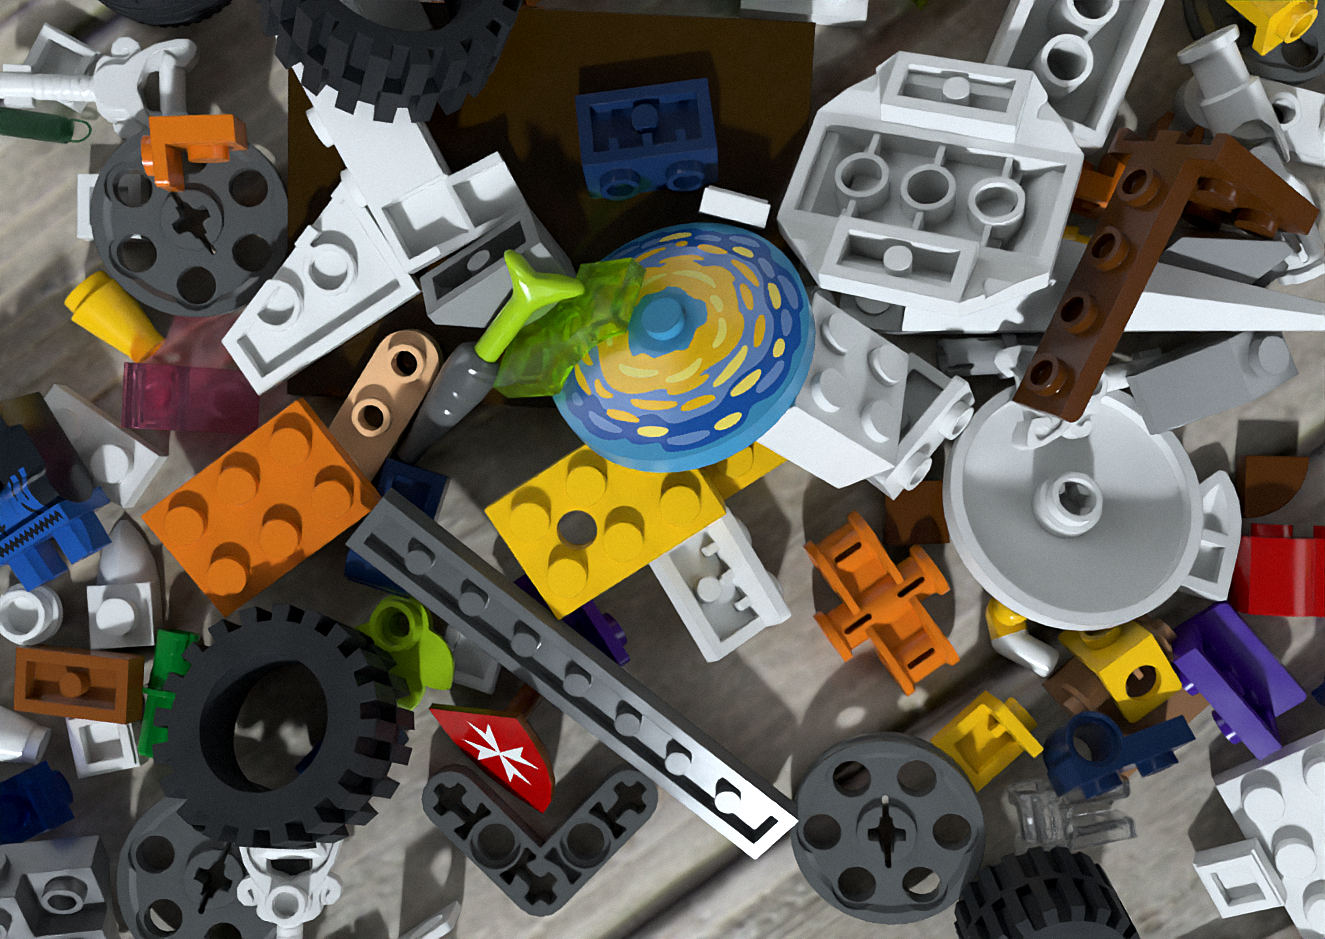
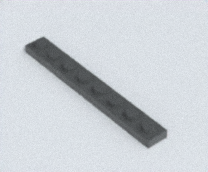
(572, 673)

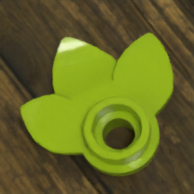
(421, 656)

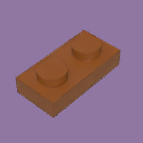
(79, 683)

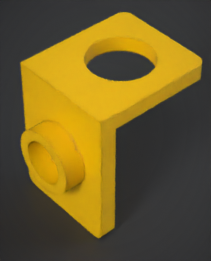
(1115, 654)

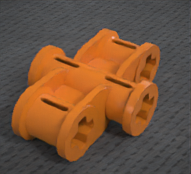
(881, 602)

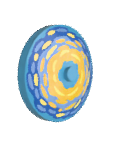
(706, 354)

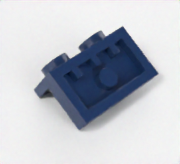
(647, 139)

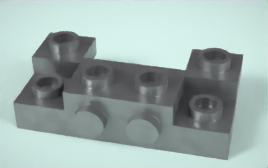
(56, 890)

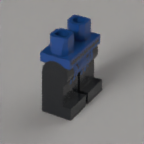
(44, 495)

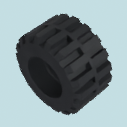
(1043, 898)

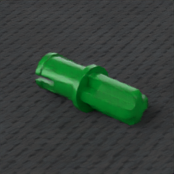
(167, 659)

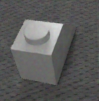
(476, 280)
(1210, 377)

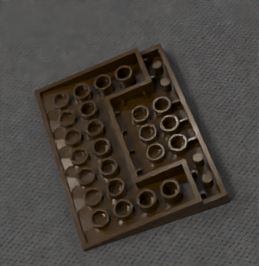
(528, 114)

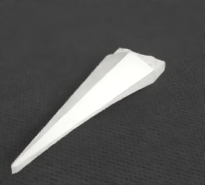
(1170, 302)

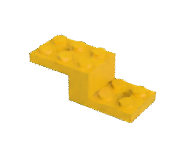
(634, 513)

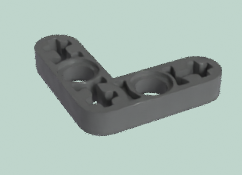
(549, 854)

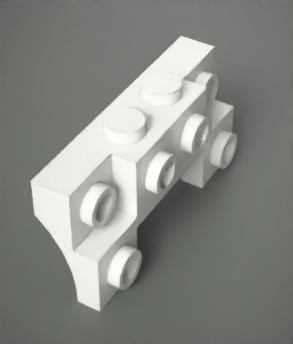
(403, 172)

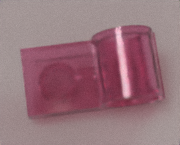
(188, 399)

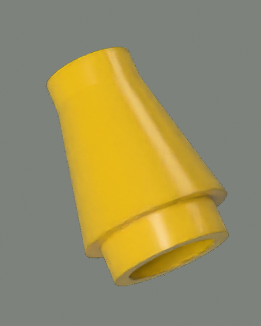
(114, 317)

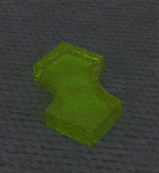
(551, 346)

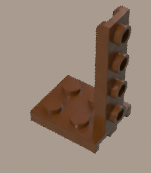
(1159, 182)

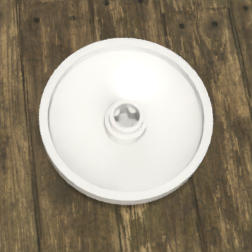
(1077, 526)

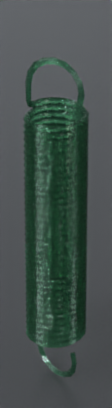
(38, 126)

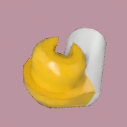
(1011, 639)

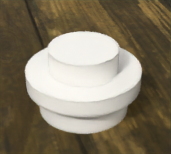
(31, 615)

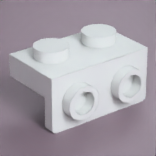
(932, 411)
(721, 587)

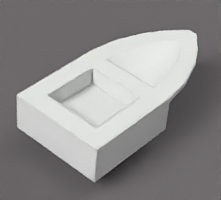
(1220, 540)
(127, 593)

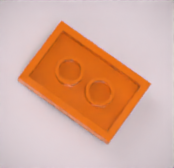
(262, 507)

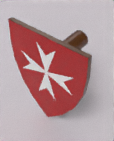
(504, 745)

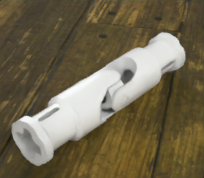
(1234, 98)

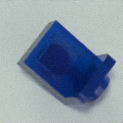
(33, 803)

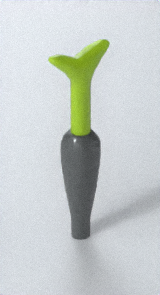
(475, 364)

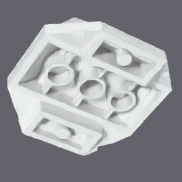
(946, 135)

